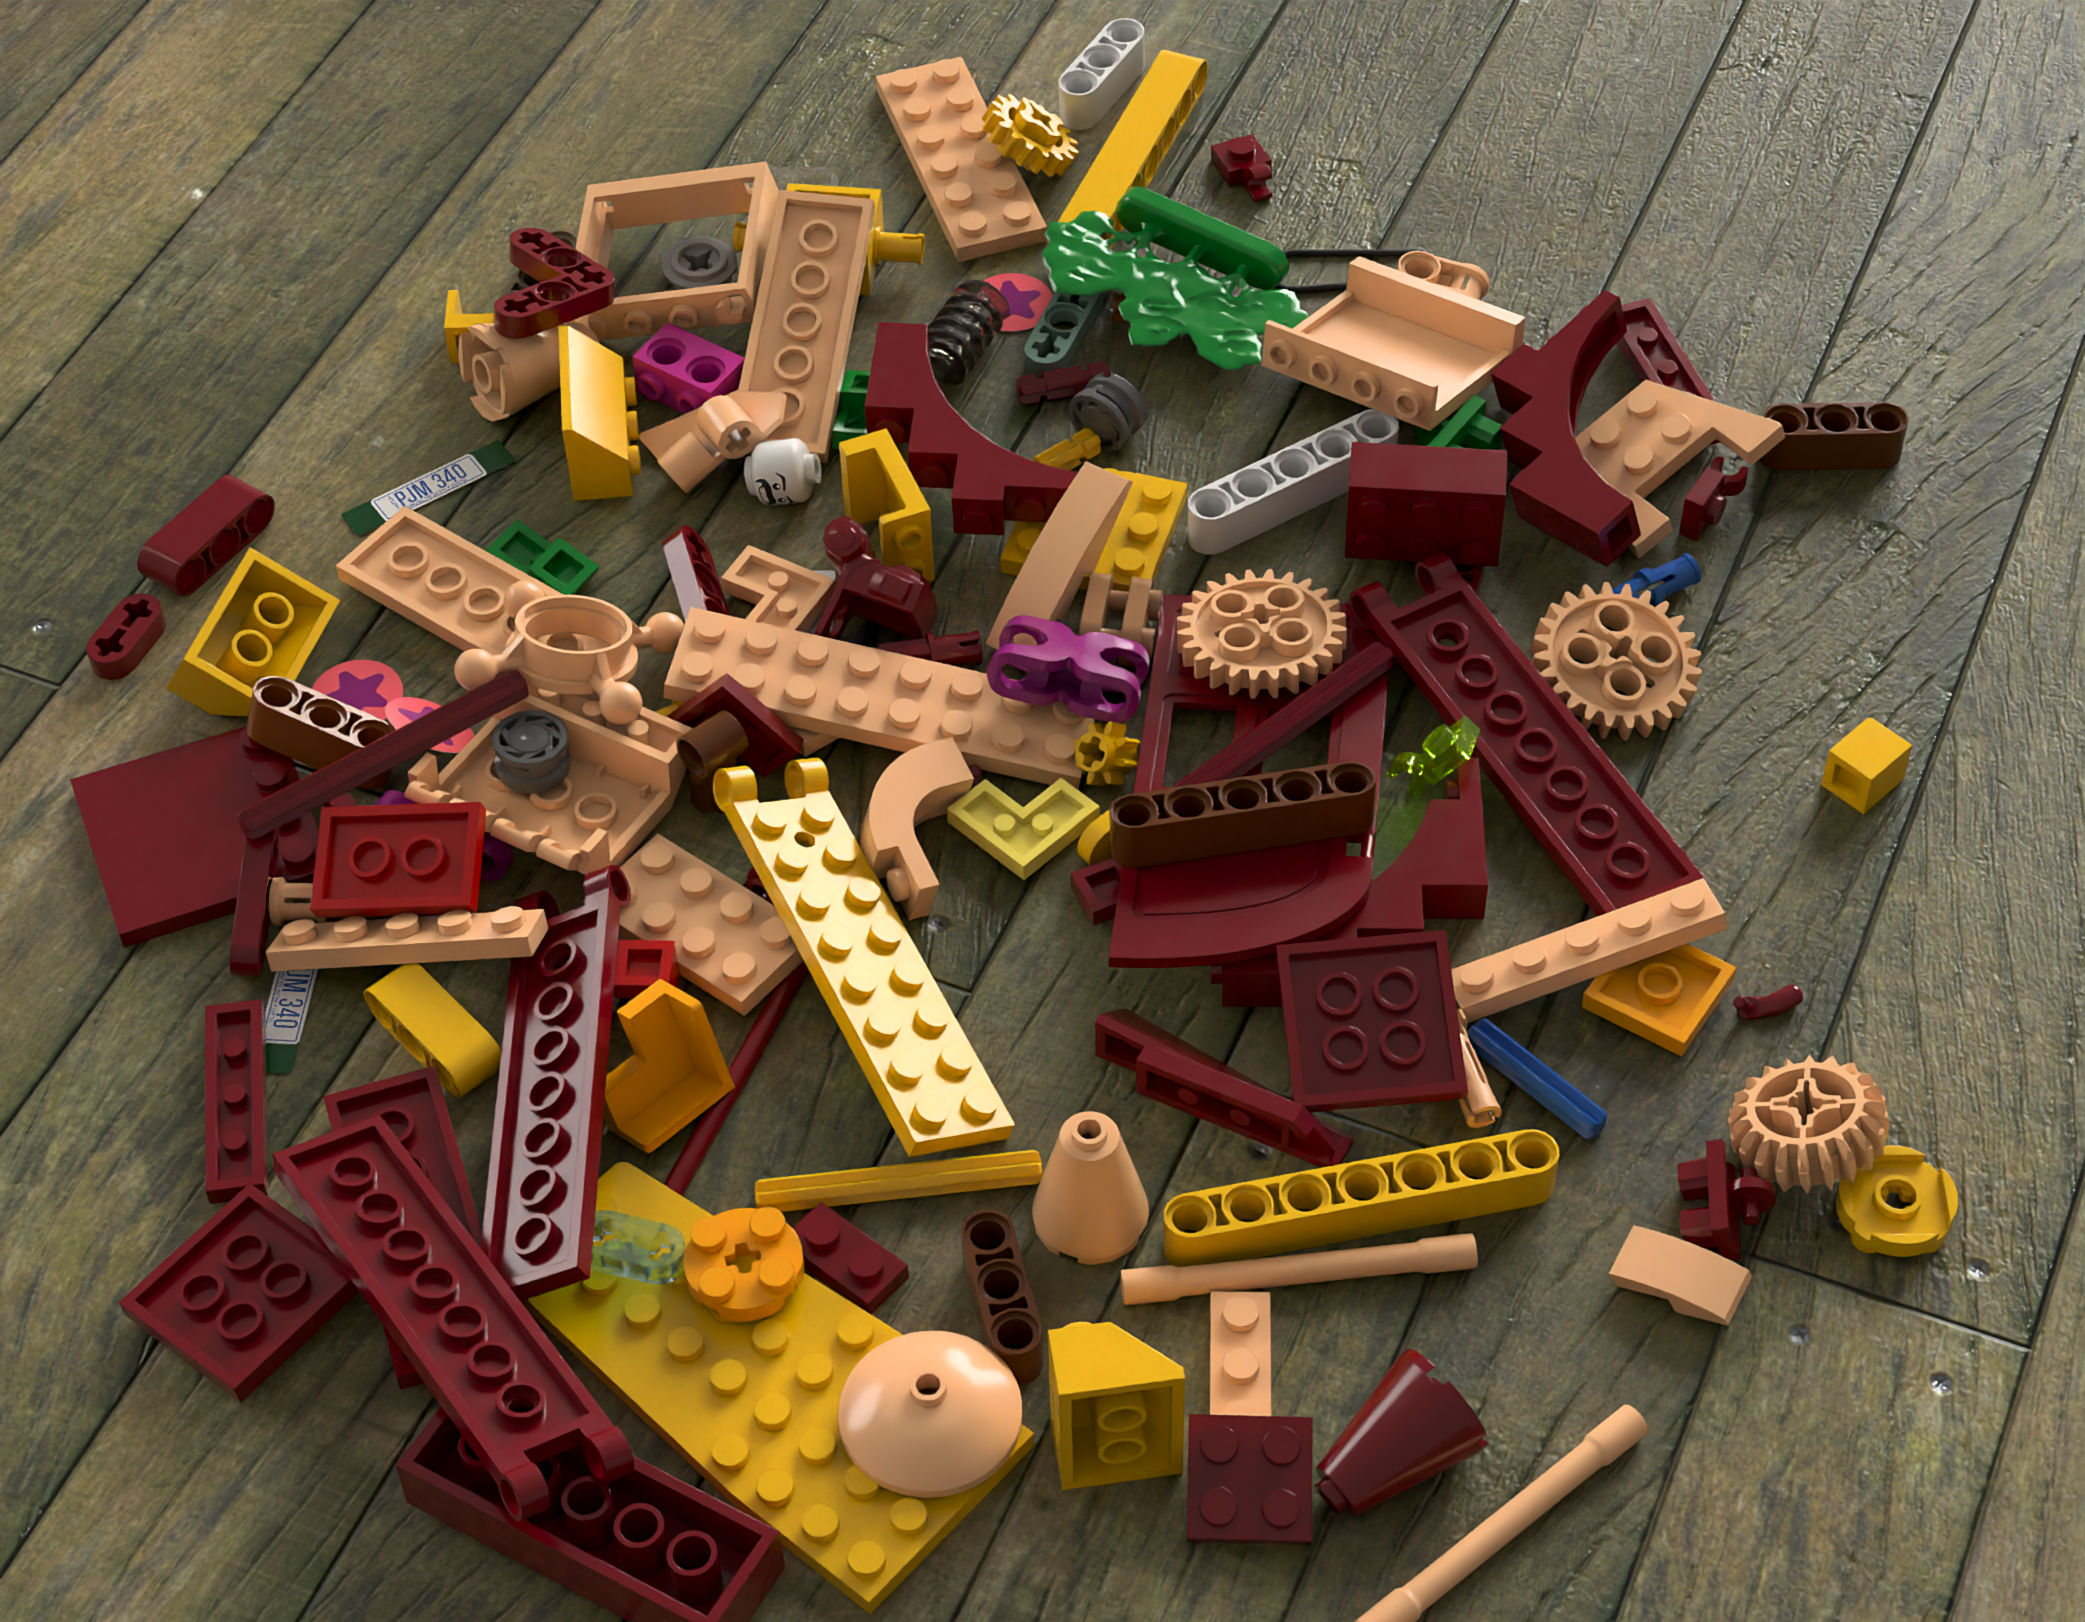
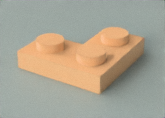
(781, 590)

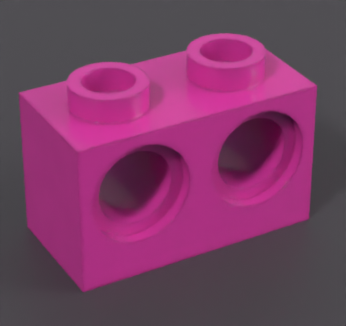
(685, 369)

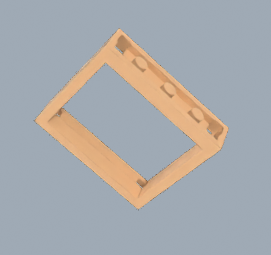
(671, 200)

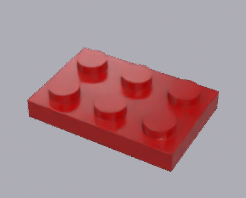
(398, 859)

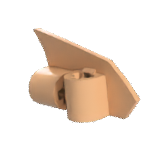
(717, 430)

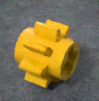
(1106, 753)

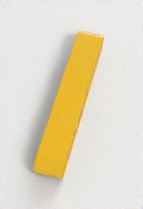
(1141, 135)
(1380, 1180)

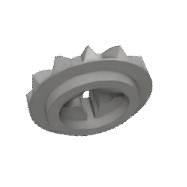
(697, 253)

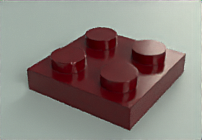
(1249, 1479)

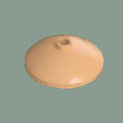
(937, 1440)

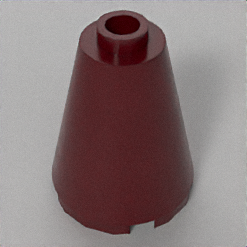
(1399, 1438)

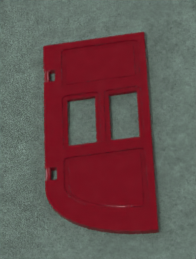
(1256, 898)

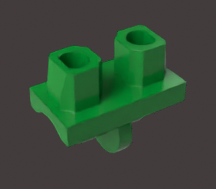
(1465, 430)

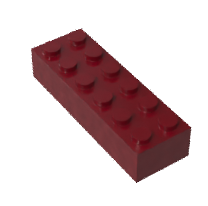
(629, 1545)

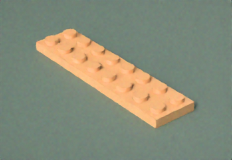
(876, 696)

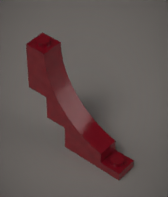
(1433, 878)

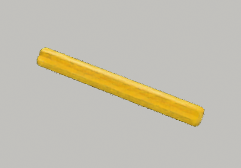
(900, 1181)

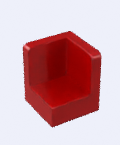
(642, 964)

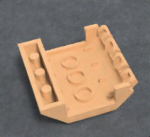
(604, 808)

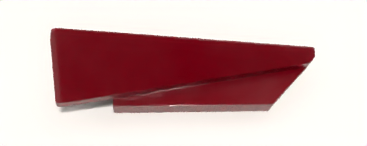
(1213, 1091)

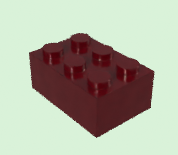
(1425, 502)

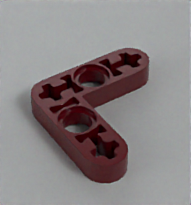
(568, 287)

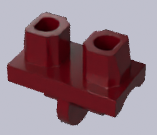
(1728, 1197)

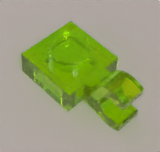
(1443, 753)

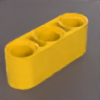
(434, 1028)

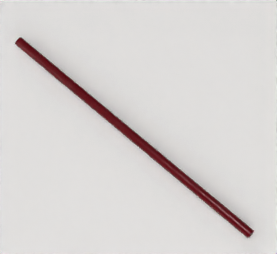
(740, 1072)

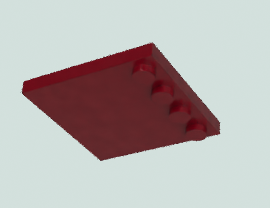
(172, 831)

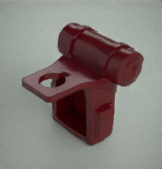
(870, 589)

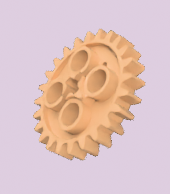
(1261, 633)
(1617, 660)

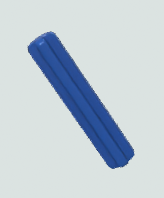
(1537, 1079)

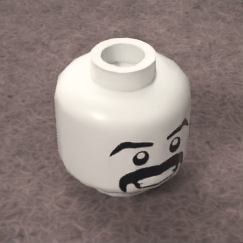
(782, 472)

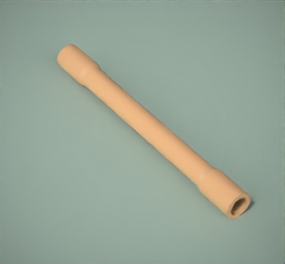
(1422, 1256)
(1597, 1450)

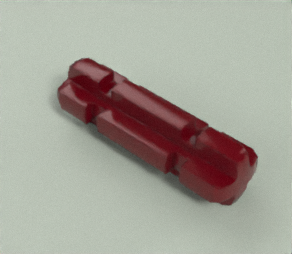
(1057, 383)

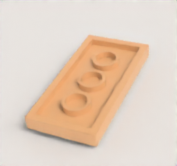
(721, 930)

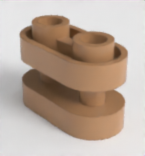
(1139, 604)

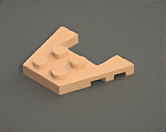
(1655, 435)

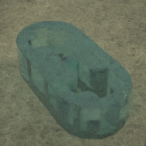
(631, 1247)

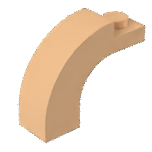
(907, 793)

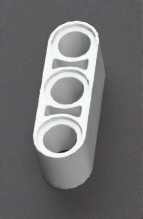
(1101, 74)

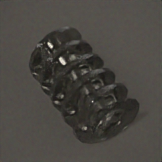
(965, 329)

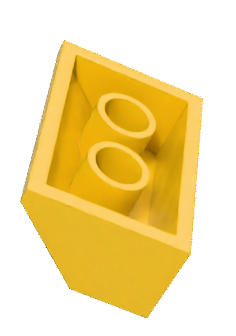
(597, 418)
(255, 630)
(1113, 1406)

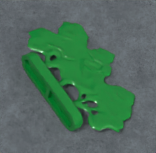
(1177, 296)

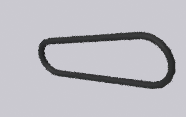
(1337, 253)

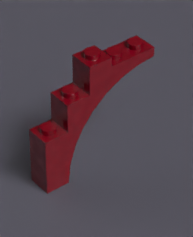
(1544, 394)
(944, 449)

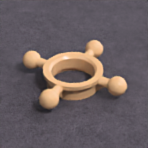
(567, 671)

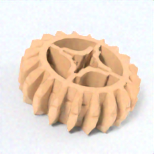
(1809, 1123)

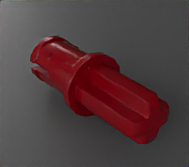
(947, 649)

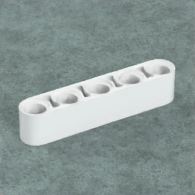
(1282, 484)

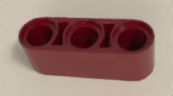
(206, 535)

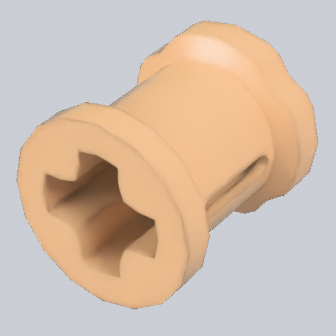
(282, 906)

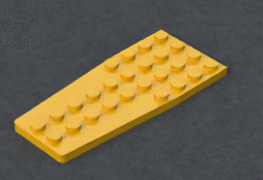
(755, 1402)

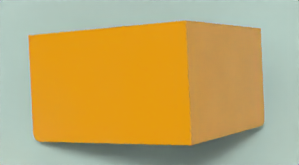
(673, 1068)

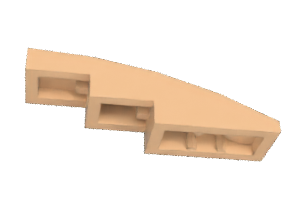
(1064, 550)

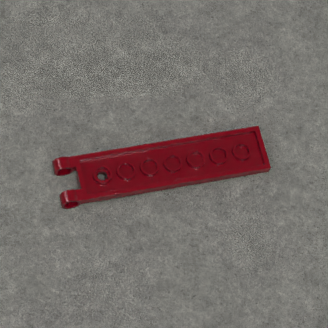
(1527, 740)
(554, 1093)
(450, 1311)

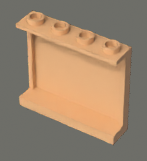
(1397, 345)

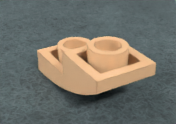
(1682, 1272)

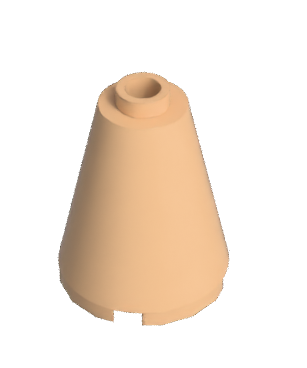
(510, 370)
(1090, 1193)

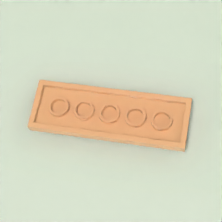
(964, 175)
(808, 310)
(444, 584)

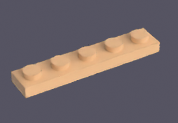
(407, 939)
(1587, 950)

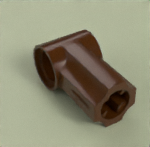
(708, 748)

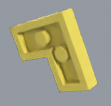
(1023, 835)

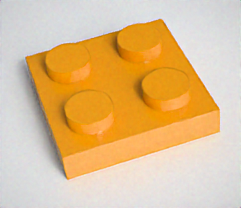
(1662, 995)

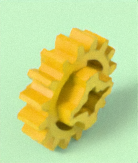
(1029, 135)

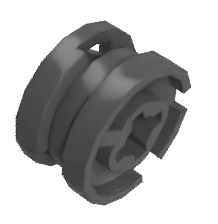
(1109, 409)
(531, 753)

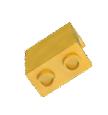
(883, 488)

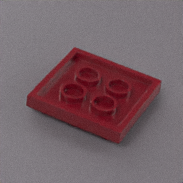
(1371, 1021)
(242, 1293)

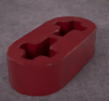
(119, 633)

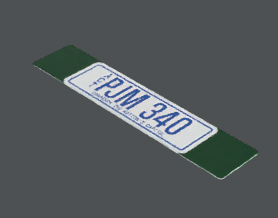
(428, 487)
(286, 1017)

